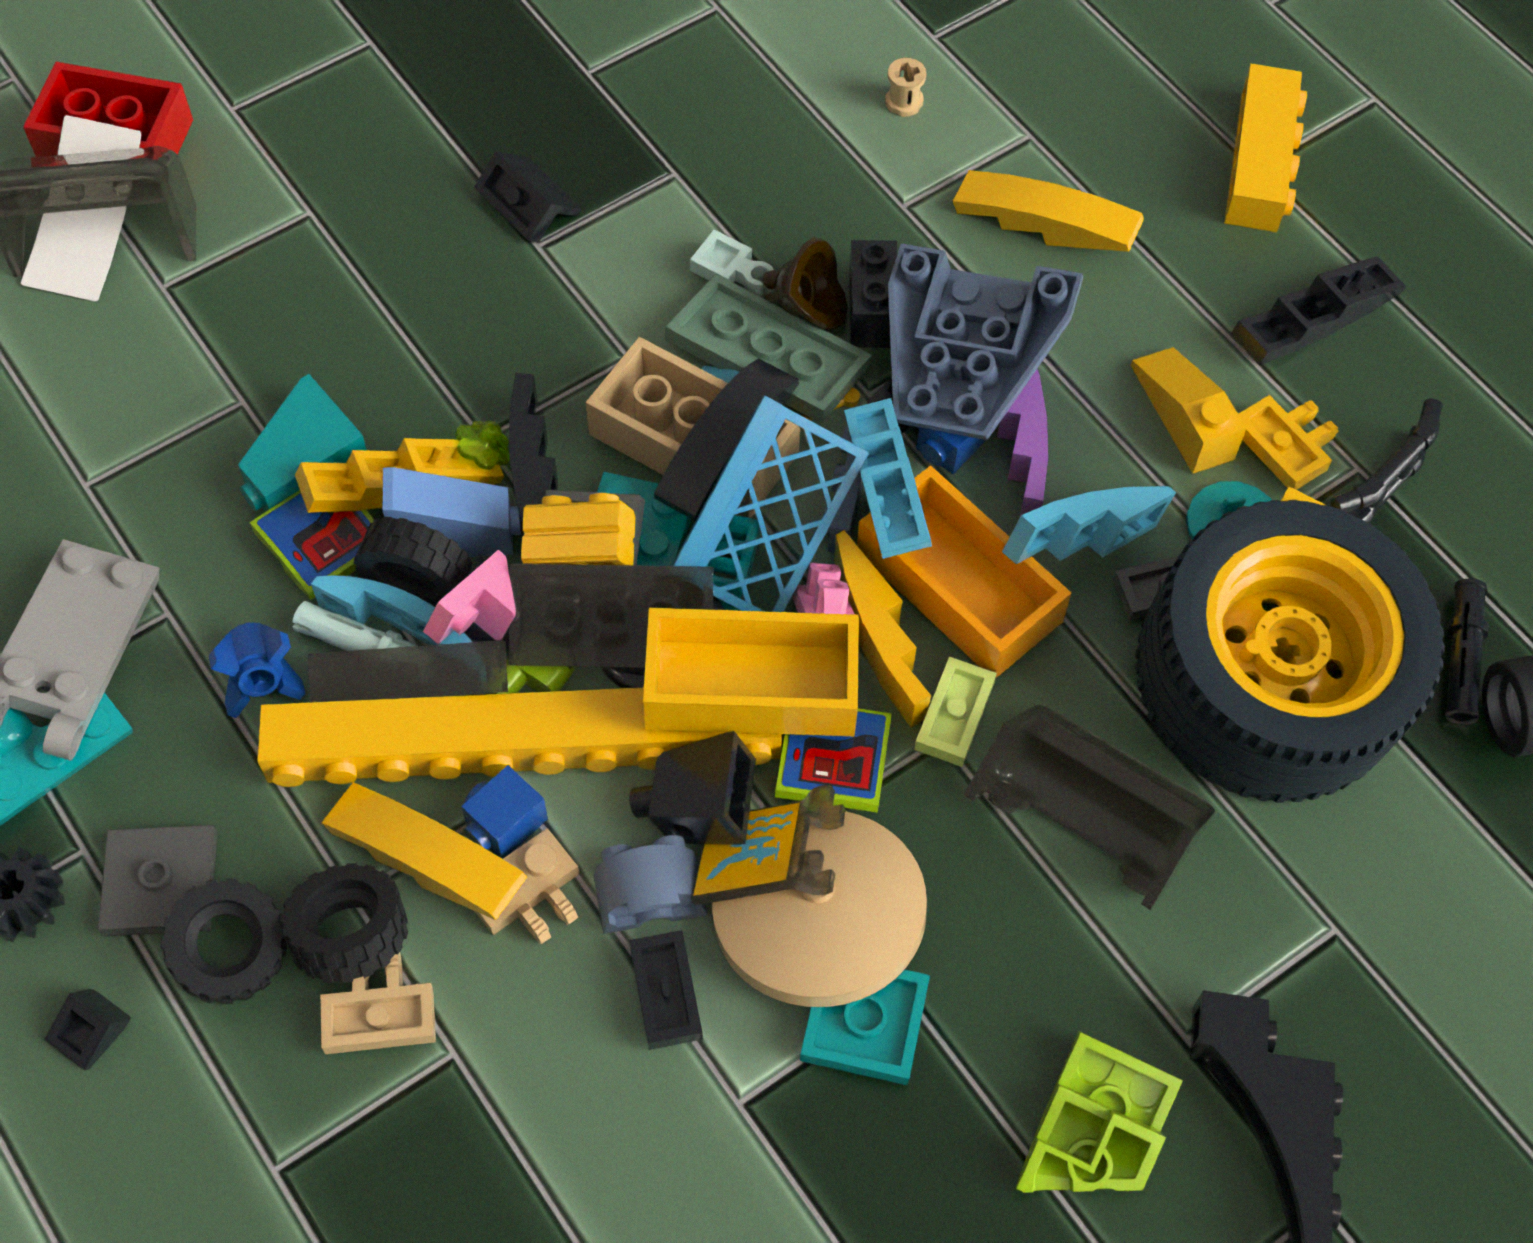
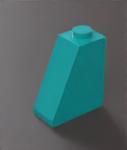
(302, 430)

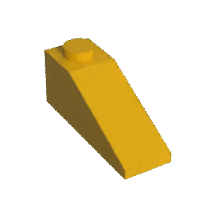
(1191, 408)

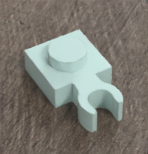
(729, 260)

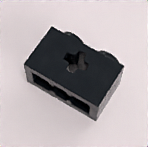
(868, 292)

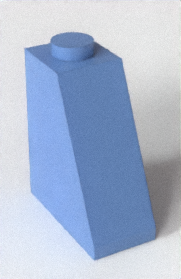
(463, 510)

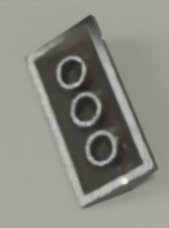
(596, 610)

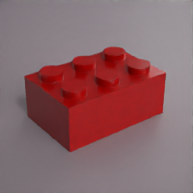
(112, 98)

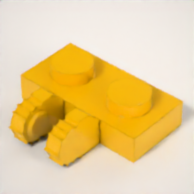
(1283, 443)

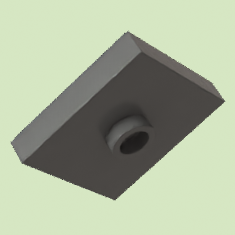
(150, 872)

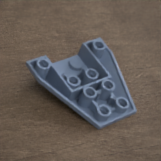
(969, 339)

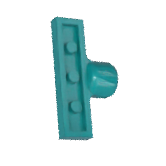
(30, 773)

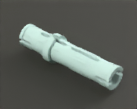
(343, 631)

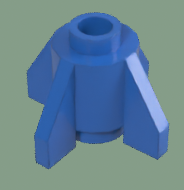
(255, 665)

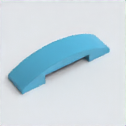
(363, 597)

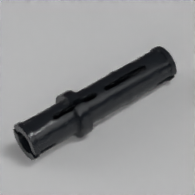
(1467, 634)

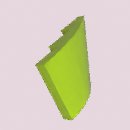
(1100, 1122)

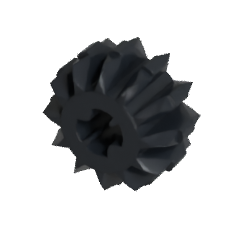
(38, 893)

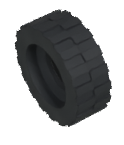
(412, 558)
(198, 908)
(355, 953)

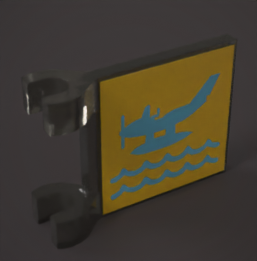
(773, 853)

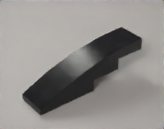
(1316, 312)
(528, 445)

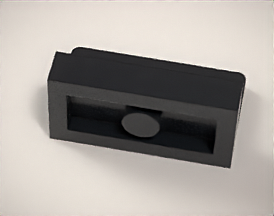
(524, 194)

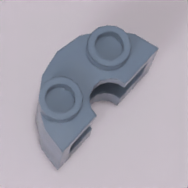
(646, 884)

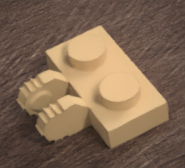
(546, 870)
(378, 1016)

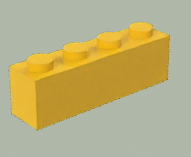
(1264, 148)

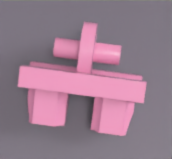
(823, 591)

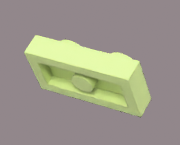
(955, 711)

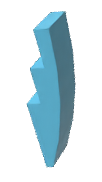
(888, 479)
(1092, 519)

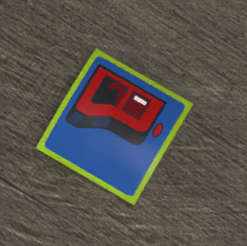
(311, 542)
(846, 762)

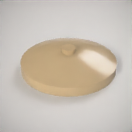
(835, 943)

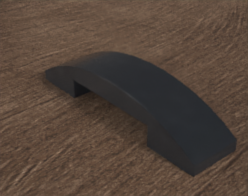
(715, 435)

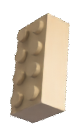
(654, 403)

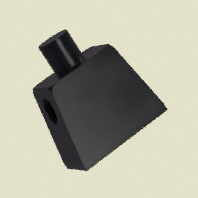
(700, 791)

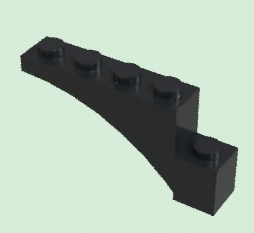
(1284, 1103)

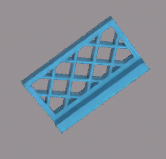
(737, 479)

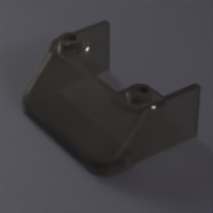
(92, 182)
(1096, 793)

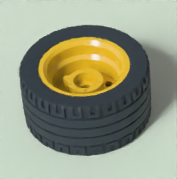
(1262, 704)

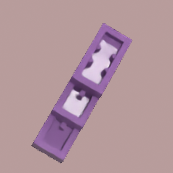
(1027, 426)

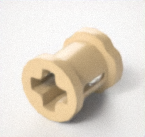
(905, 86)

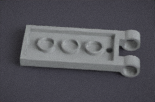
(73, 640)

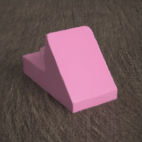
(480, 598)

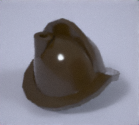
(810, 286)

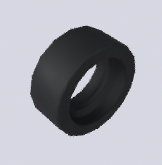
(1509, 704)

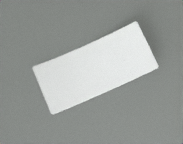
(78, 246)

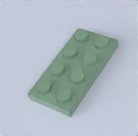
(737, 327)

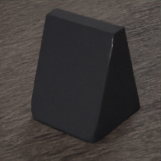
(86, 1027)

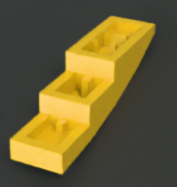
(1058, 212)
(360, 480)
(880, 636)
(425, 850)

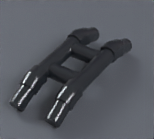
(1369, 496)

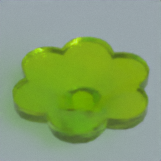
(483, 444)

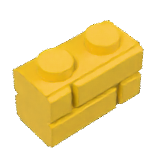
(578, 532)

